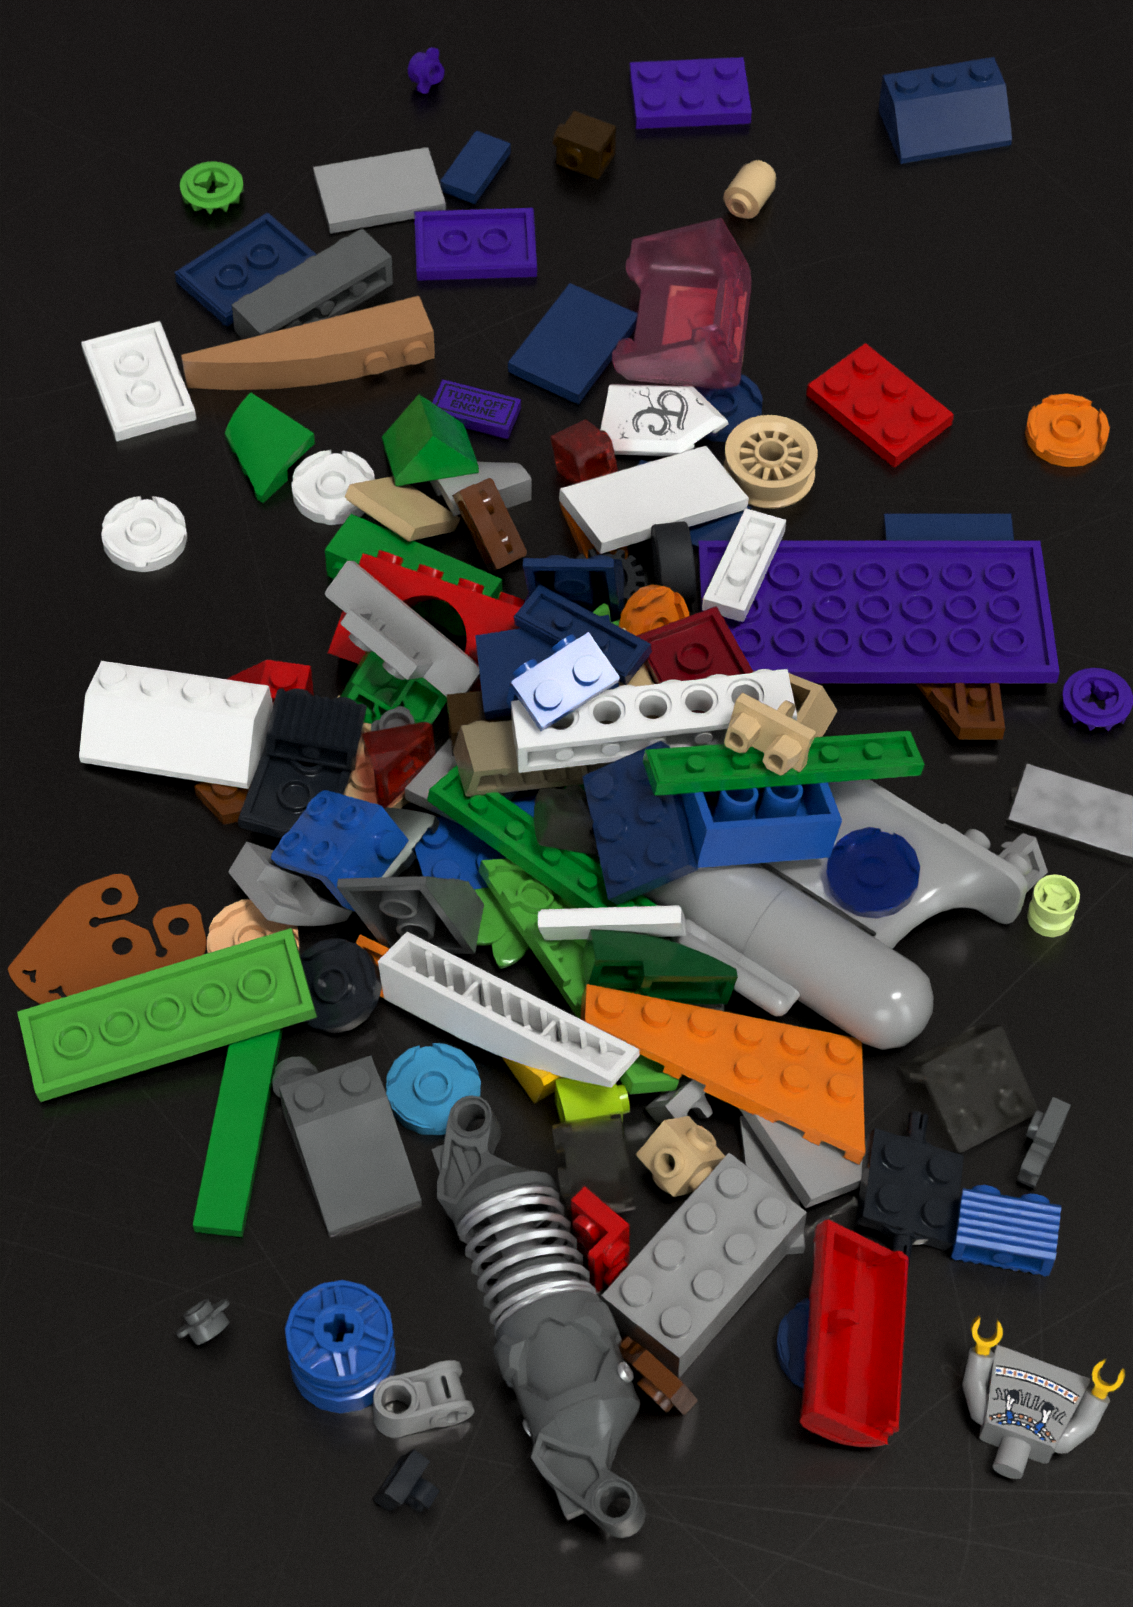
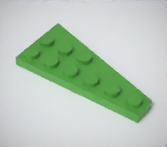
(562, 959)

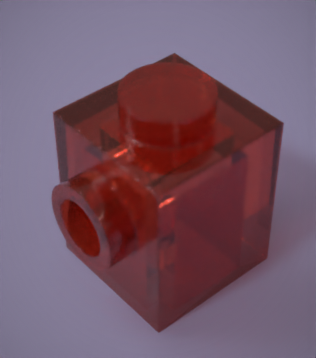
(583, 452)

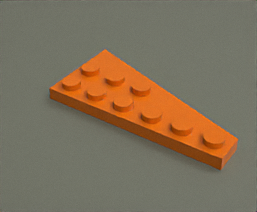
(747, 1061)

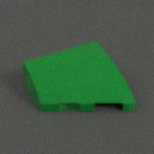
(266, 444)
(383, 692)

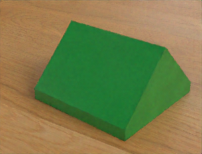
(427, 445)

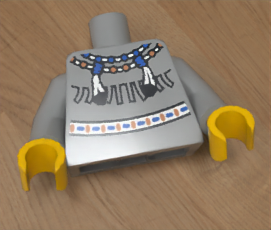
(1029, 1404)

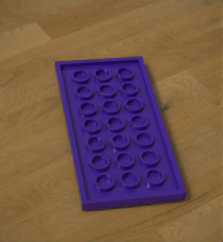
(898, 612)

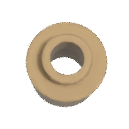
(750, 189)

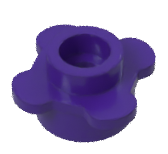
(426, 69)

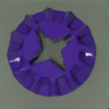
(1104, 685)

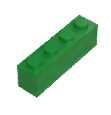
(362, 536)

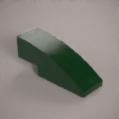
(656, 968)

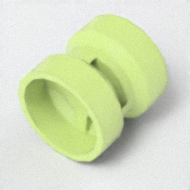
(1053, 905)

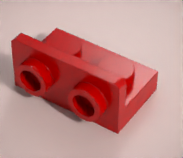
(600, 1238)

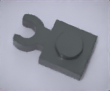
(1044, 1131)

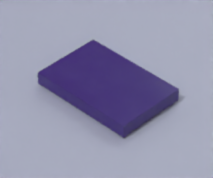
(475, 244)

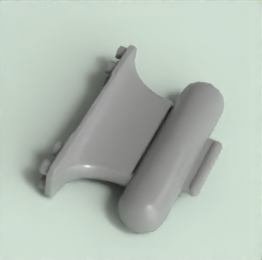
(802, 946)

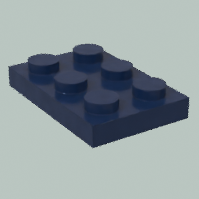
(637, 835)

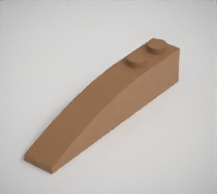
(318, 351)

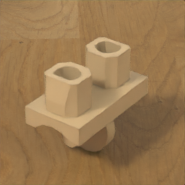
(771, 732)

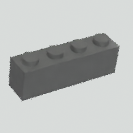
(317, 288)

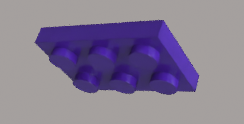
(690, 93)

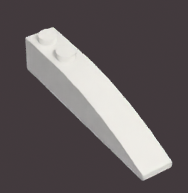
(498, 1014)

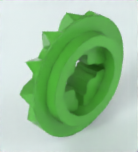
(198, 179)

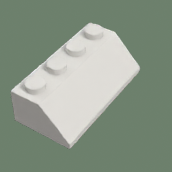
(175, 724)

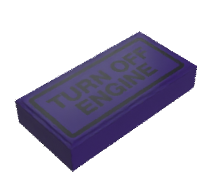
(479, 408)

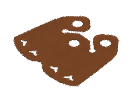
(82, 957)

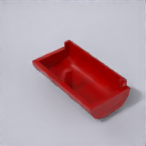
(854, 1338)

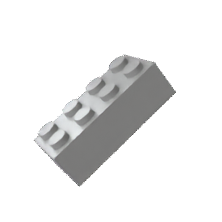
(704, 1264)

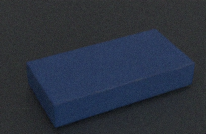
(475, 167)

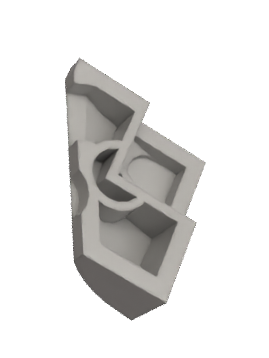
(510, 479)
(283, 893)

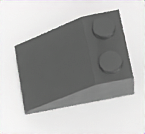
(428, 907)
(349, 1145)

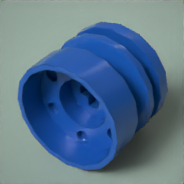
(344, 1373)

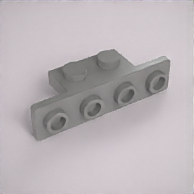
(398, 633)

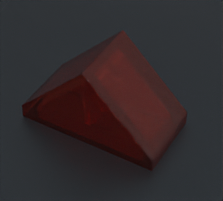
(396, 758)

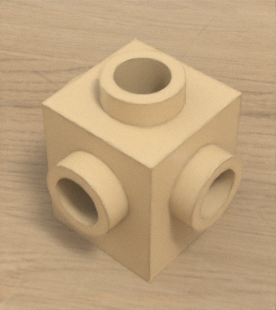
(680, 1155)

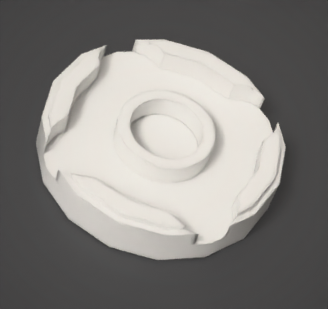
(322, 483)
(144, 534)

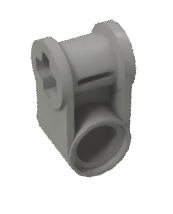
(426, 1400)

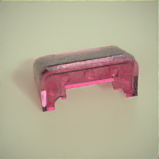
(689, 308)

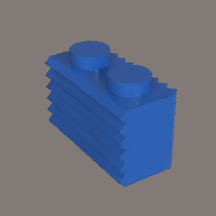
(1006, 1230)

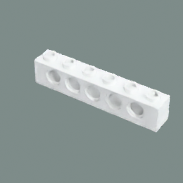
(591, 742)

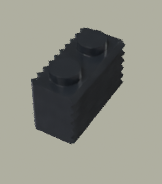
(316, 728)

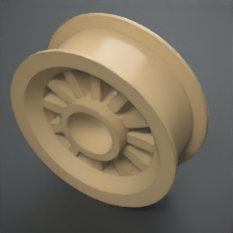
(771, 460)

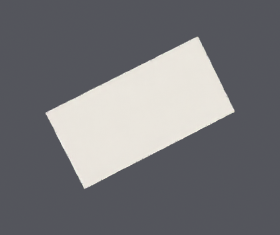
(677, 488)

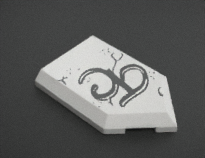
(657, 419)

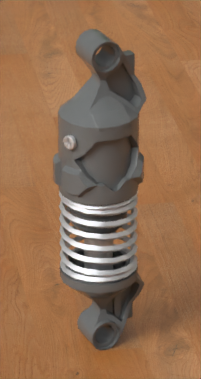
(549, 1327)

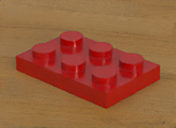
(879, 405)

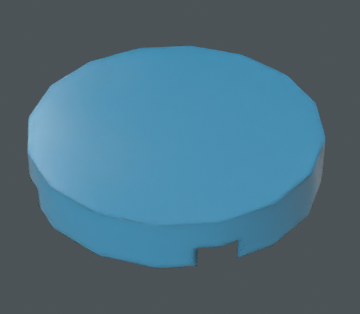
(427, 1085)

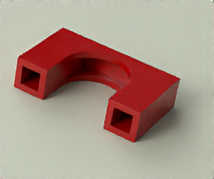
(479, 612)

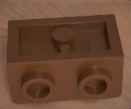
(490, 524)

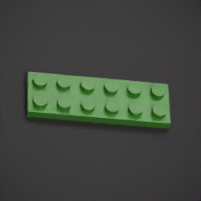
(165, 1015)

